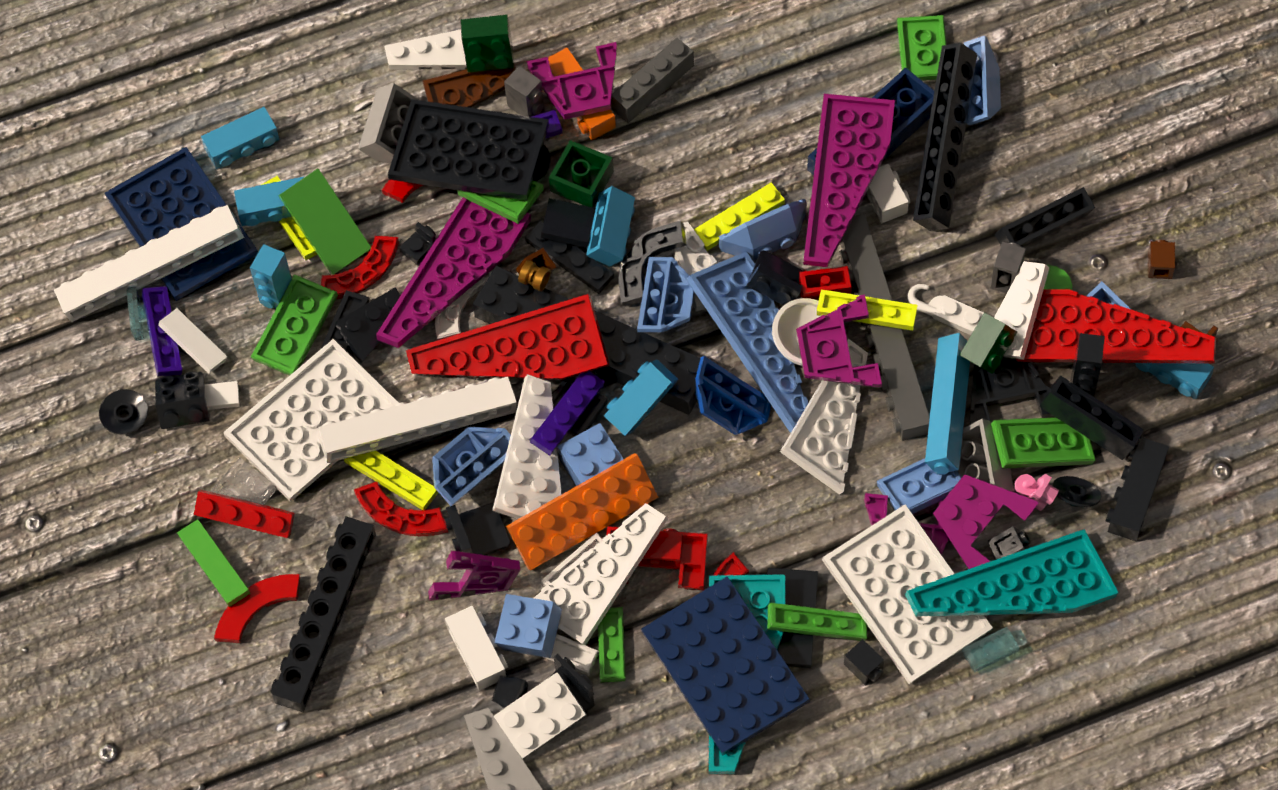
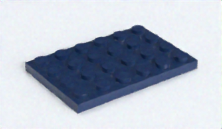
(170, 198)
(725, 665)

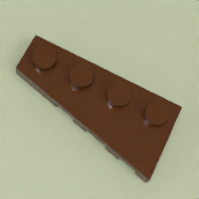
(466, 88)

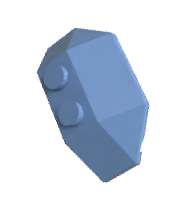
(985, 92)
(767, 232)
(665, 297)
(468, 461)

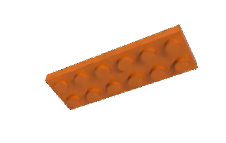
(582, 511)

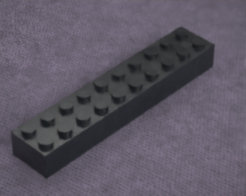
(624, 345)

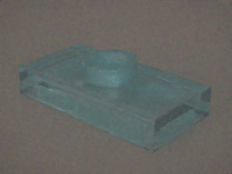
(136, 313)
(990, 649)

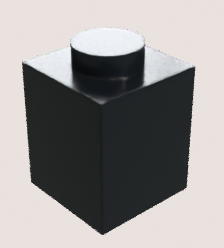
(864, 662)

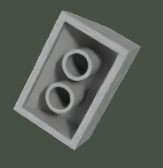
(385, 122)
(981, 458)

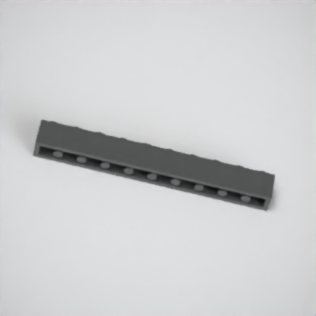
(888, 343)

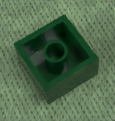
(487, 43)
(581, 174)

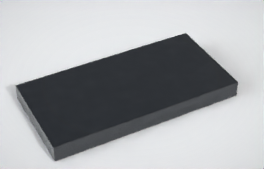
(800, 591)

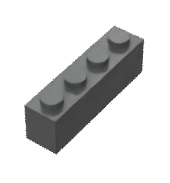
(652, 80)

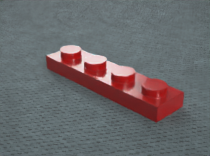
(244, 513)

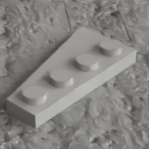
(496, 754)

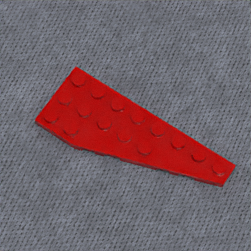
(1127, 333)
(540, 343)

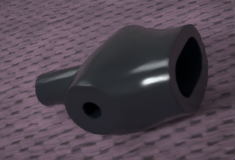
(509, 690)

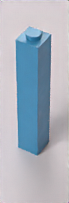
(947, 405)

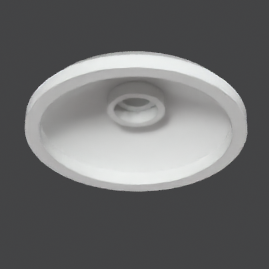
(787, 320)

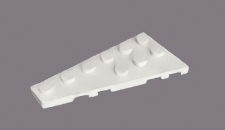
(827, 428)

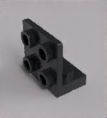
(578, 685)

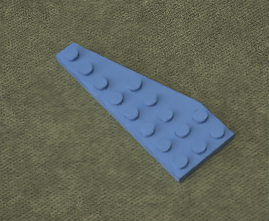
(747, 324)

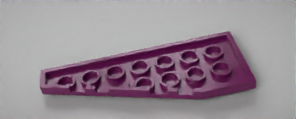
(849, 153)
(460, 257)

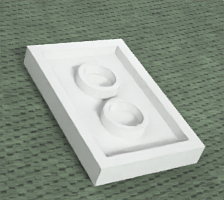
(539, 715)

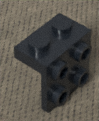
(775, 278)
(181, 400)
(477, 530)

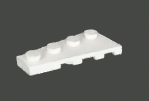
(429, 51)
(693, 258)
(1022, 304)

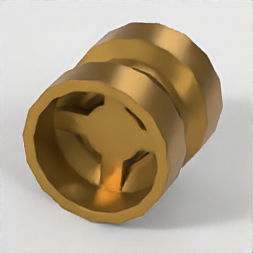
(534, 275)

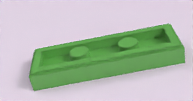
(612, 646)

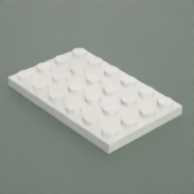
(282, 428)
(875, 575)

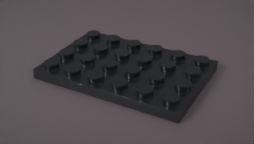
(468, 149)

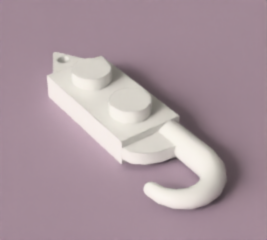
(947, 310)

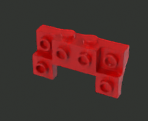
(678, 551)

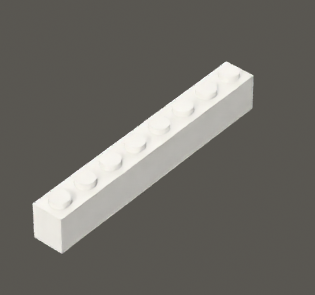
(148, 263)
(417, 419)

